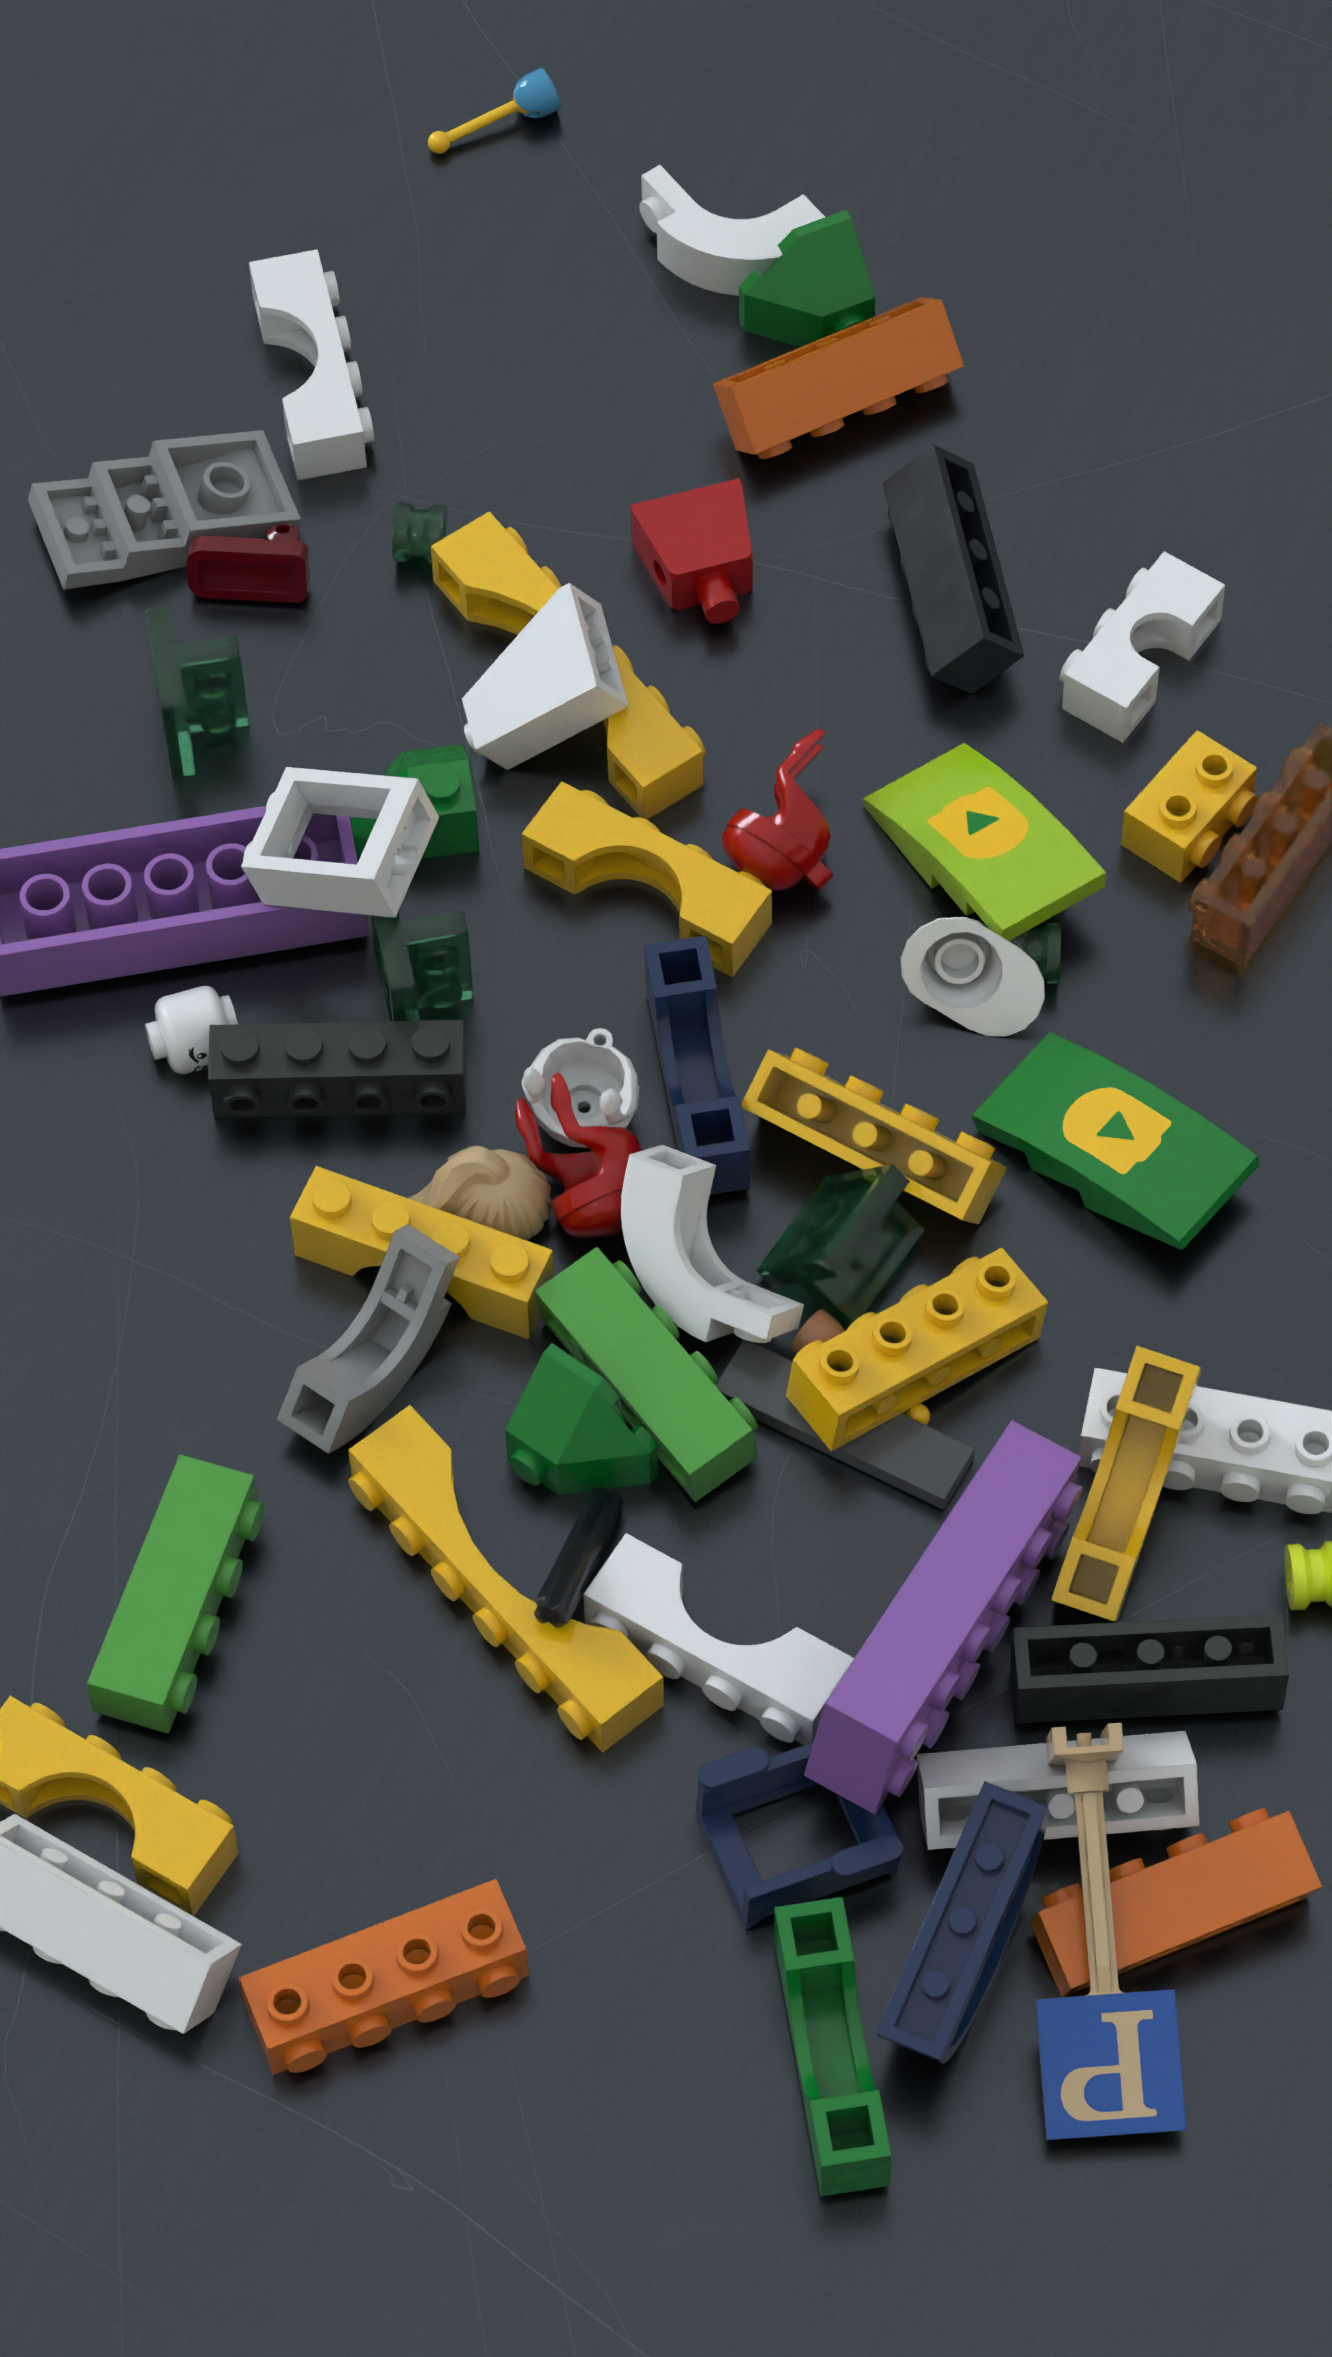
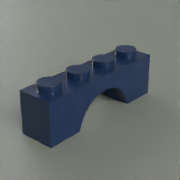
(694, 1060)

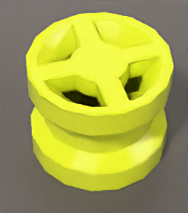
(1308, 1575)

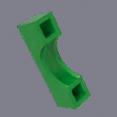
(830, 2047)

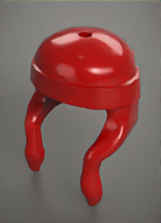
(793, 840)
(590, 1179)

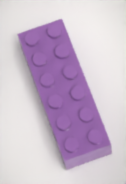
(154, 901)
(945, 1618)

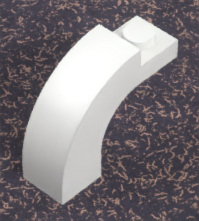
(710, 248)
(674, 1258)

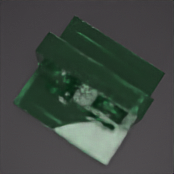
(196, 687)
(422, 962)
(845, 1241)

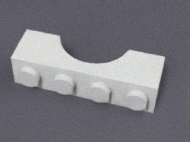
(322, 415)
(773, 1681)

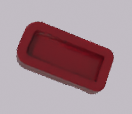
(250, 566)

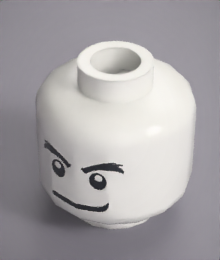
(183, 1027)

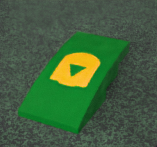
(1116, 1141)

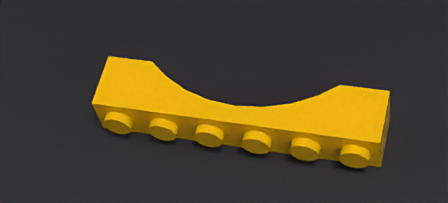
(501, 586)
(587, 1669)

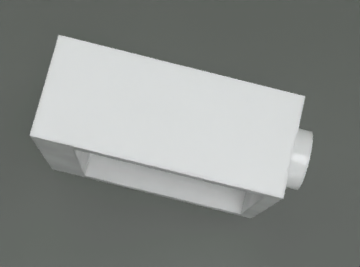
(386, 864)

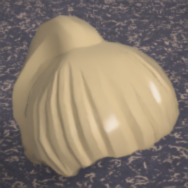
(492, 1190)

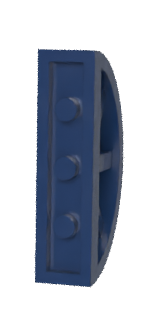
(967, 1925)

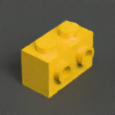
(1190, 807)

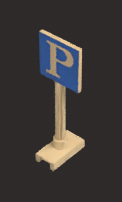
(1110, 2054)

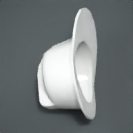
(973, 976)

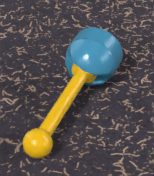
(532, 97)

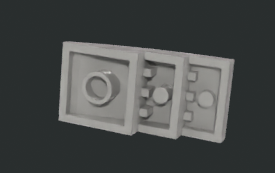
(147, 510)

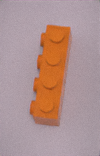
(838, 377)
(1182, 1899)
(385, 1978)

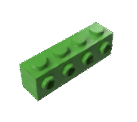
(658, 1384)
(175, 1594)

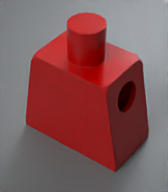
(697, 547)

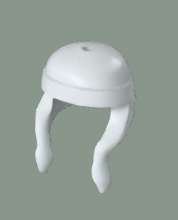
(595, 1078)

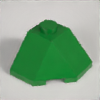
(812, 287)
(448, 784)
(573, 1433)

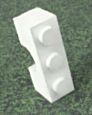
(1163, 608)

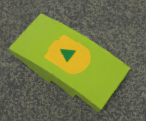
(985, 841)

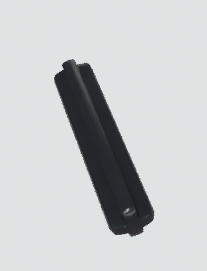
(578, 1557)

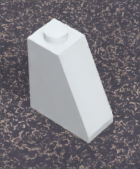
(546, 683)

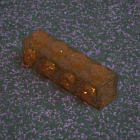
(1270, 856)

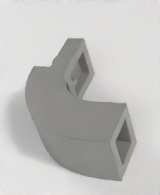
(380, 1350)

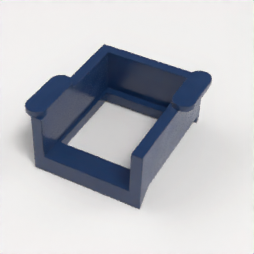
(755, 1779)

